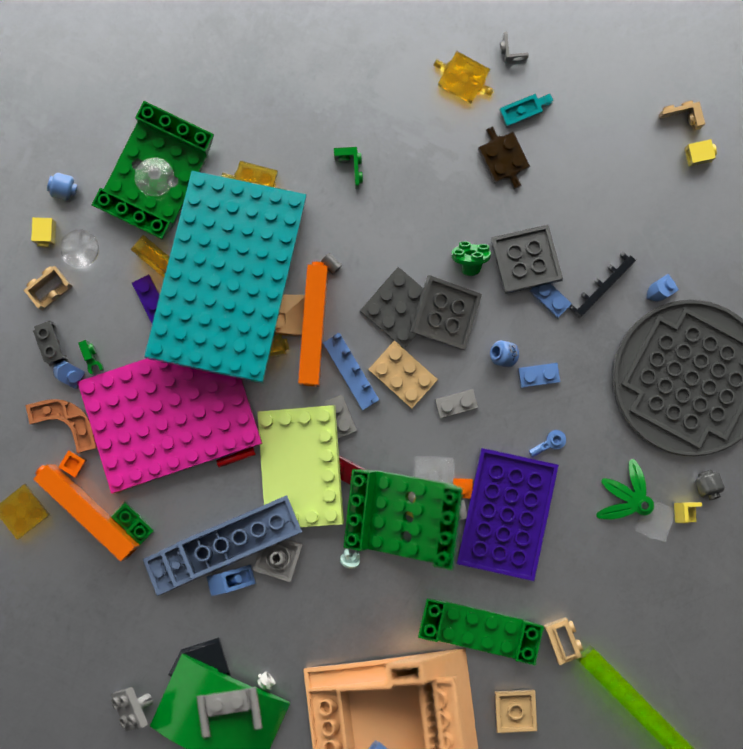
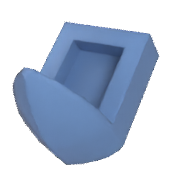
(662, 289)
(67, 373)

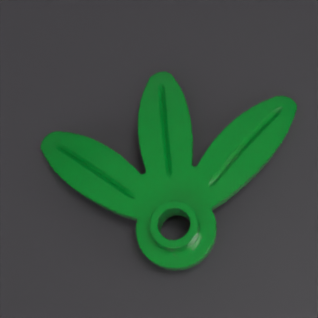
(634, 499)

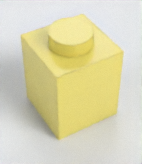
(700, 152)
(43, 231)

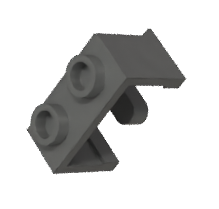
(48, 343)

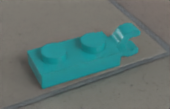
(524, 109)

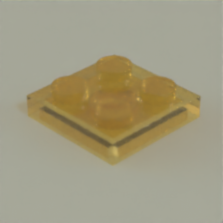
(22, 511)

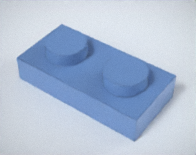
(551, 299)
(539, 375)

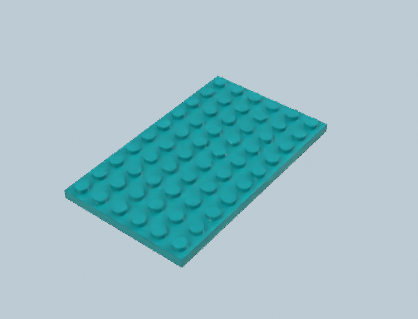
(226, 277)

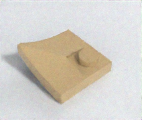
(291, 315)

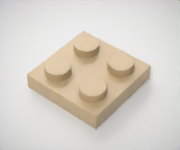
(515, 711)

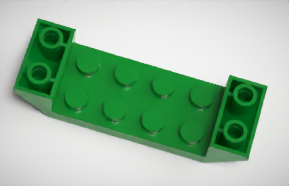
(481, 630)

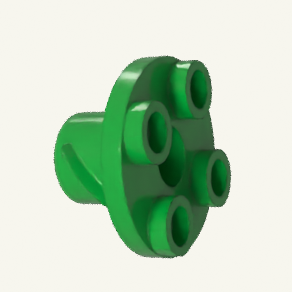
(471, 257)

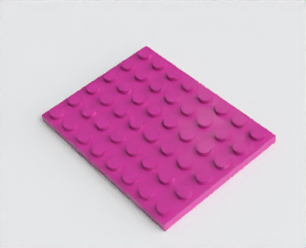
(165, 420)

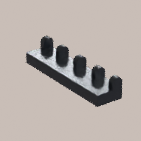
(603, 287)

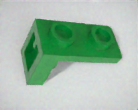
(347, 153)

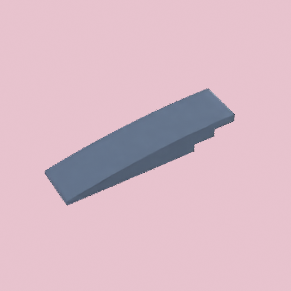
(222, 545)

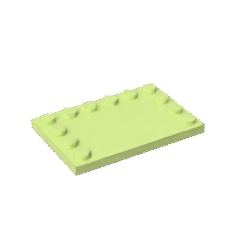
(302, 462)

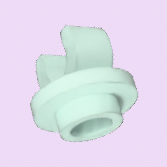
(350, 560)

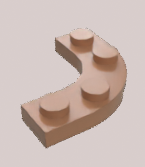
(68, 413)

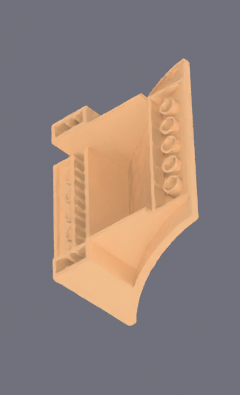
(396, 701)

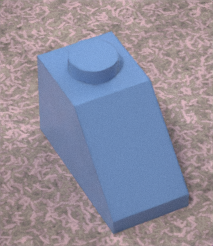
(230, 580)

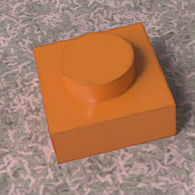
(72, 463)
(466, 485)

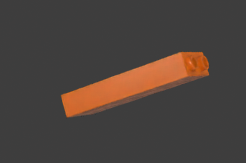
(313, 324)
(86, 511)

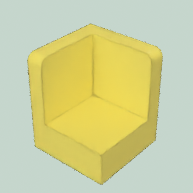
(686, 511)

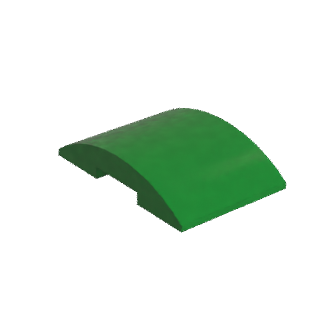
(179, 714)

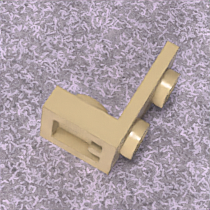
(695, 114)

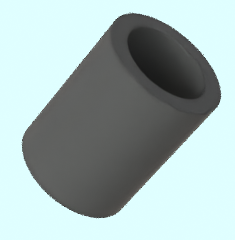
(332, 263)

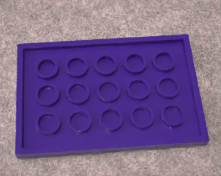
(507, 514)

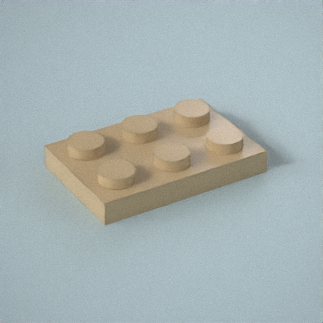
(403, 374)

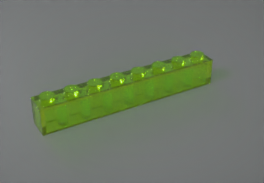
(632, 700)

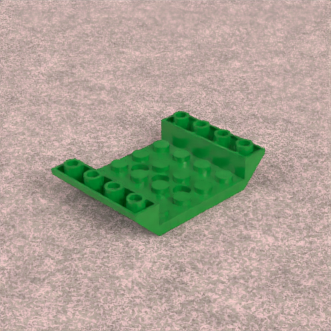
(163, 137)
(379, 520)

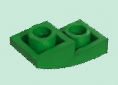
(132, 523)

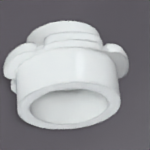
(266, 681)

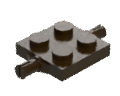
(503, 157)

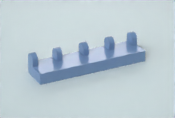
(351, 371)

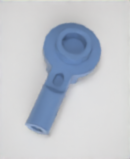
(556, 440)

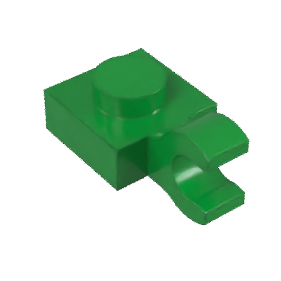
(88, 352)

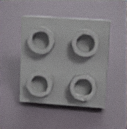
(279, 560)
(130, 708)

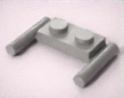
(227, 703)

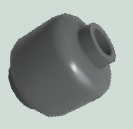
(709, 484)

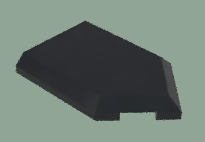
(208, 653)

